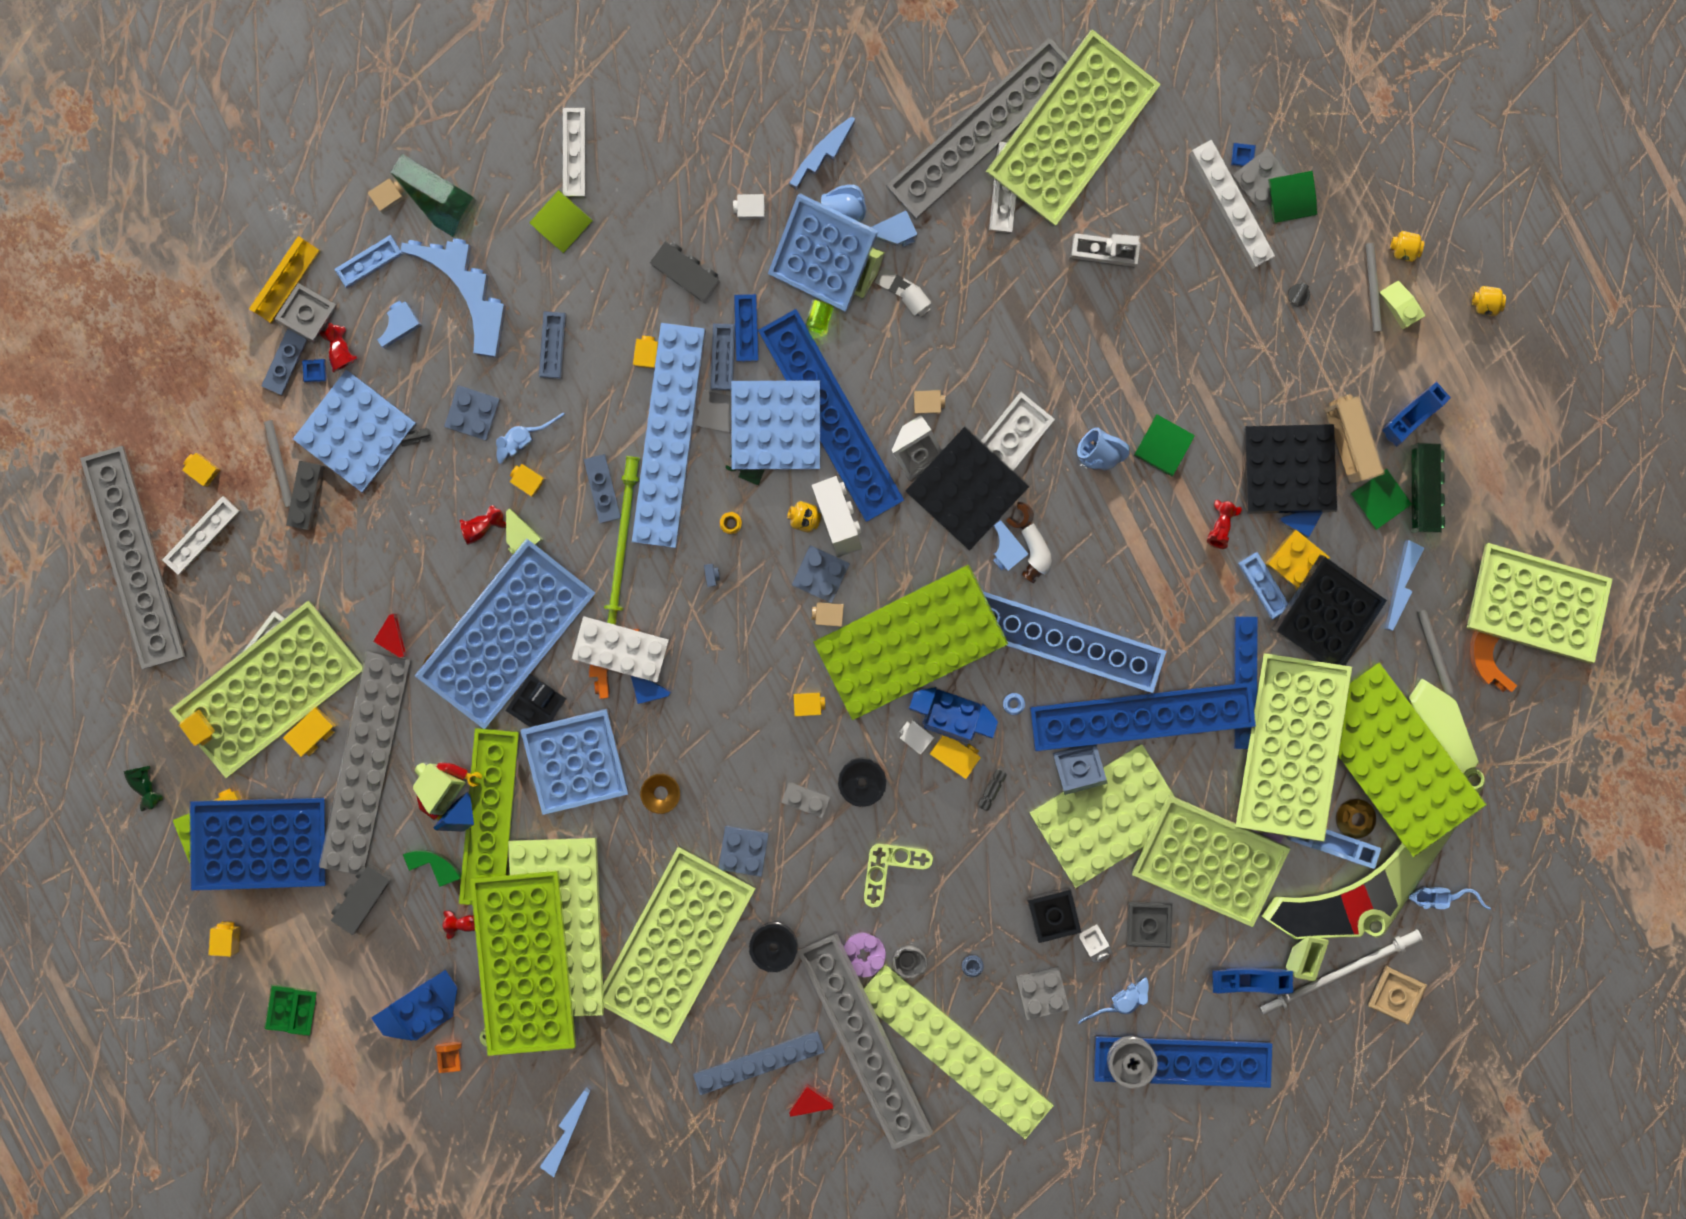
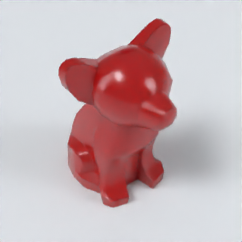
(338, 352)
(477, 527)
(1219, 536)
(452, 924)

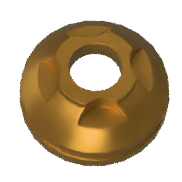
(648, 796)
(1345, 814)

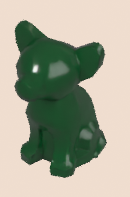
(140, 783)

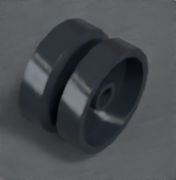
(871, 772)
(761, 951)

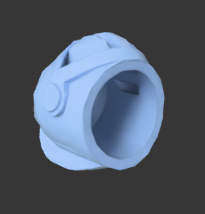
(846, 200)
(1104, 453)

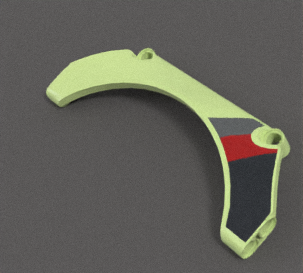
(1388, 888)

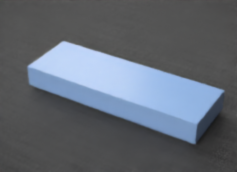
(368, 261)
(1264, 585)

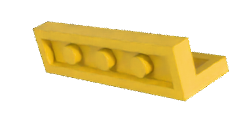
(284, 279)

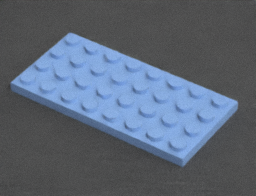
(505, 634)

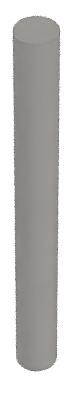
(1373, 287)
(278, 462)
(1437, 657)

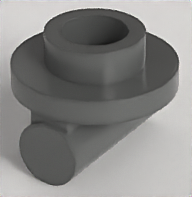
(1299, 294)

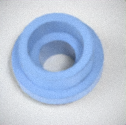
(1021, 704)

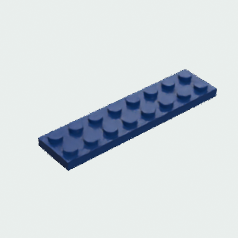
(1198, 1062)

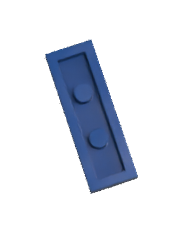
(746, 327)

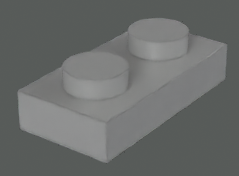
(805, 799)

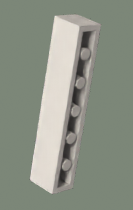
(1232, 204)

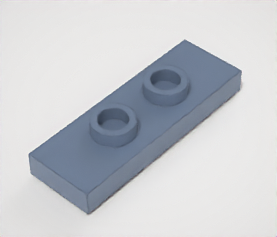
(552, 345)
(722, 356)
(284, 362)
(602, 488)

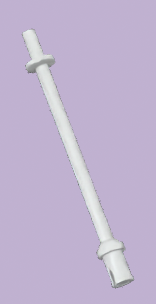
(1399, 945)

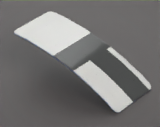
(892, 281)

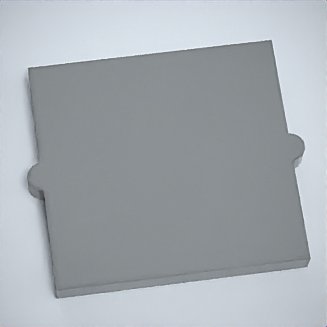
(715, 411)

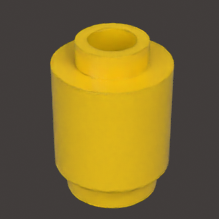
(728, 516)

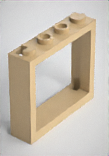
(1353, 439)

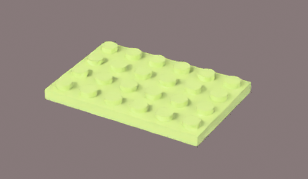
(1539, 603)
(1107, 821)
(1210, 861)

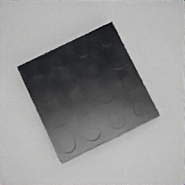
(1291, 469)
(967, 488)
(1329, 613)

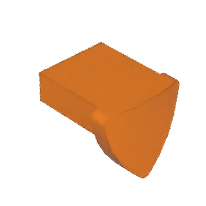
(448, 1057)

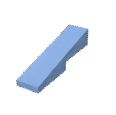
(1401, 595)
(568, 1124)

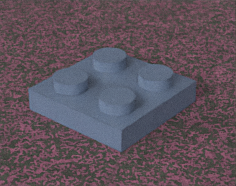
(472, 412)
(820, 574)
(1080, 768)
(743, 851)

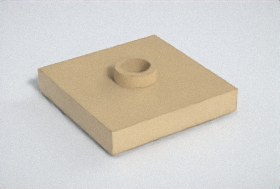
(1397, 995)

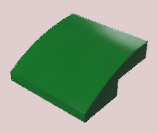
(1293, 196)
(1164, 445)
(290, 1010)

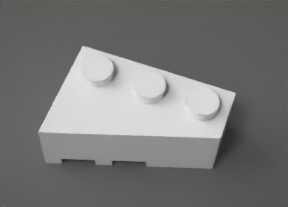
(838, 516)

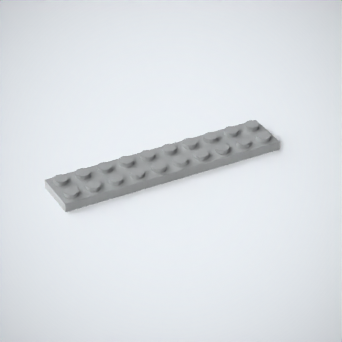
(977, 130)
(132, 557)
(364, 763)
(865, 1041)

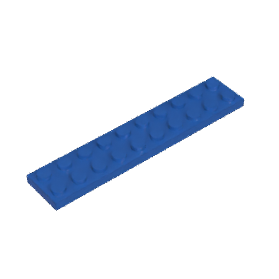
(839, 425)
(1143, 716)

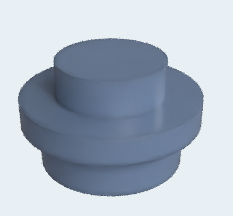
(972, 966)

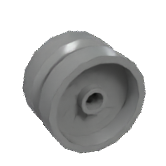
(1119, 1058)

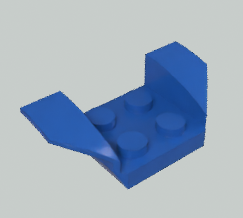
(953, 715)
(419, 1009)

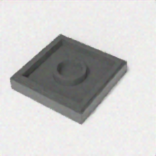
(1149, 924)

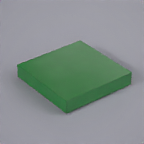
(1381, 499)

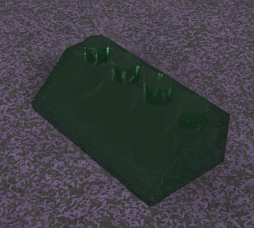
(1426, 488)

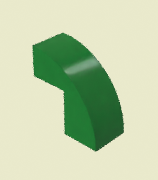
(443, 868)

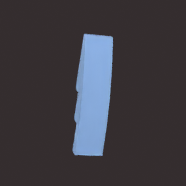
(827, 147)

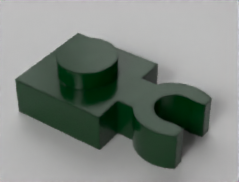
(753, 476)

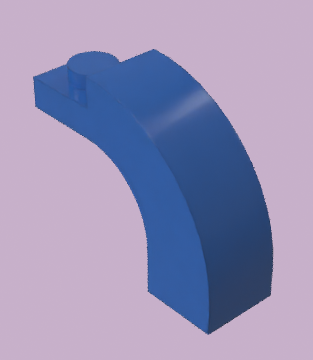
(1415, 413)
(1253, 980)

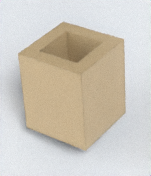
(387, 195)
(928, 402)
(828, 614)

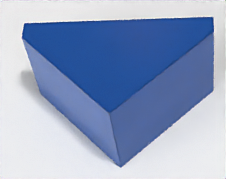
(1301, 522)
(648, 690)
(458, 816)

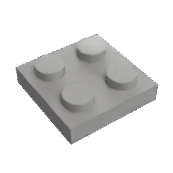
(1255, 175)
(305, 313)
(1042, 993)

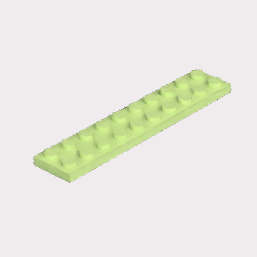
(956, 1052)

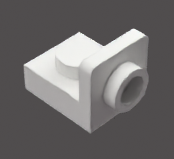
(1125, 242)
(1095, 944)

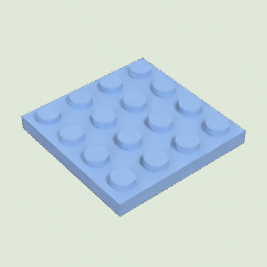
(823, 252)
(775, 424)
(354, 431)
(574, 761)

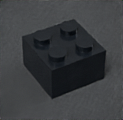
(1054, 915)

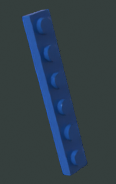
(1245, 667)

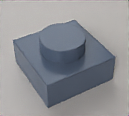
(712, 575)

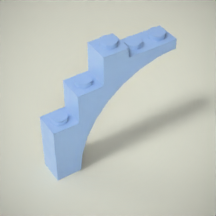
(454, 261)

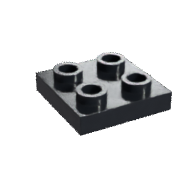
(535, 703)

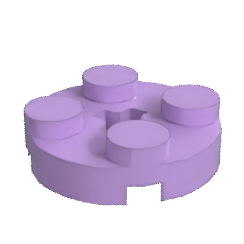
(869, 943)

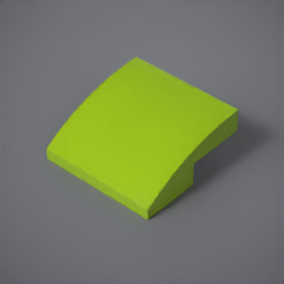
(561, 221)

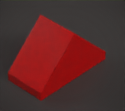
(391, 637)
(810, 1101)

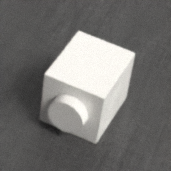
(749, 206)
(915, 736)

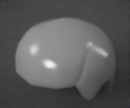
(910, 962)

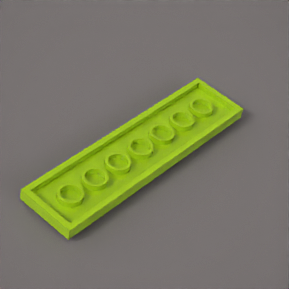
(492, 806)

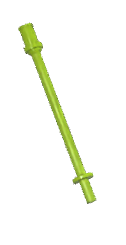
(629, 479)

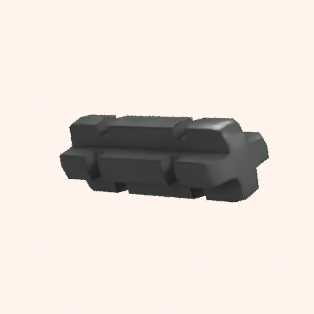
(413, 437)
(992, 790)

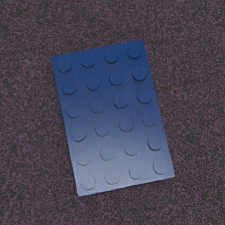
(256, 843)

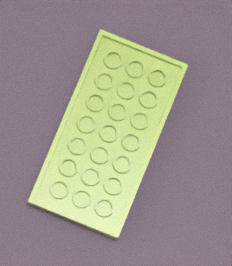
(1073, 127)
(270, 687)
(1294, 747)
(581, 909)
(675, 944)

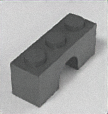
(302, 504)

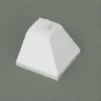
(915, 447)

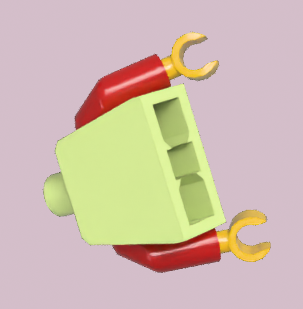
(439, 786)

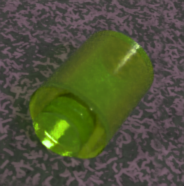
(819, 316)

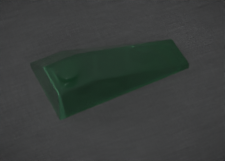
(436, 197)

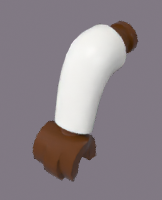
(1040, 555)

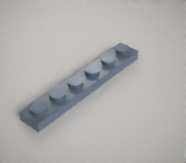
(758, 1062)

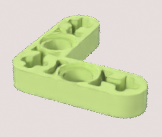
(889, 859)

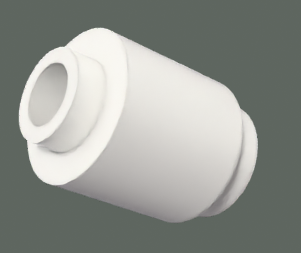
(916, 300)

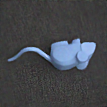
(516, 439)
(1439, 897)
(1126, 1001)

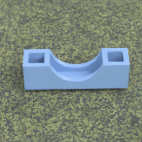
(1344, 847)

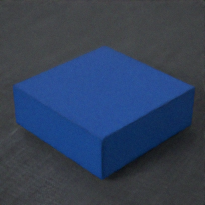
(1242, 154)
(314, 370)

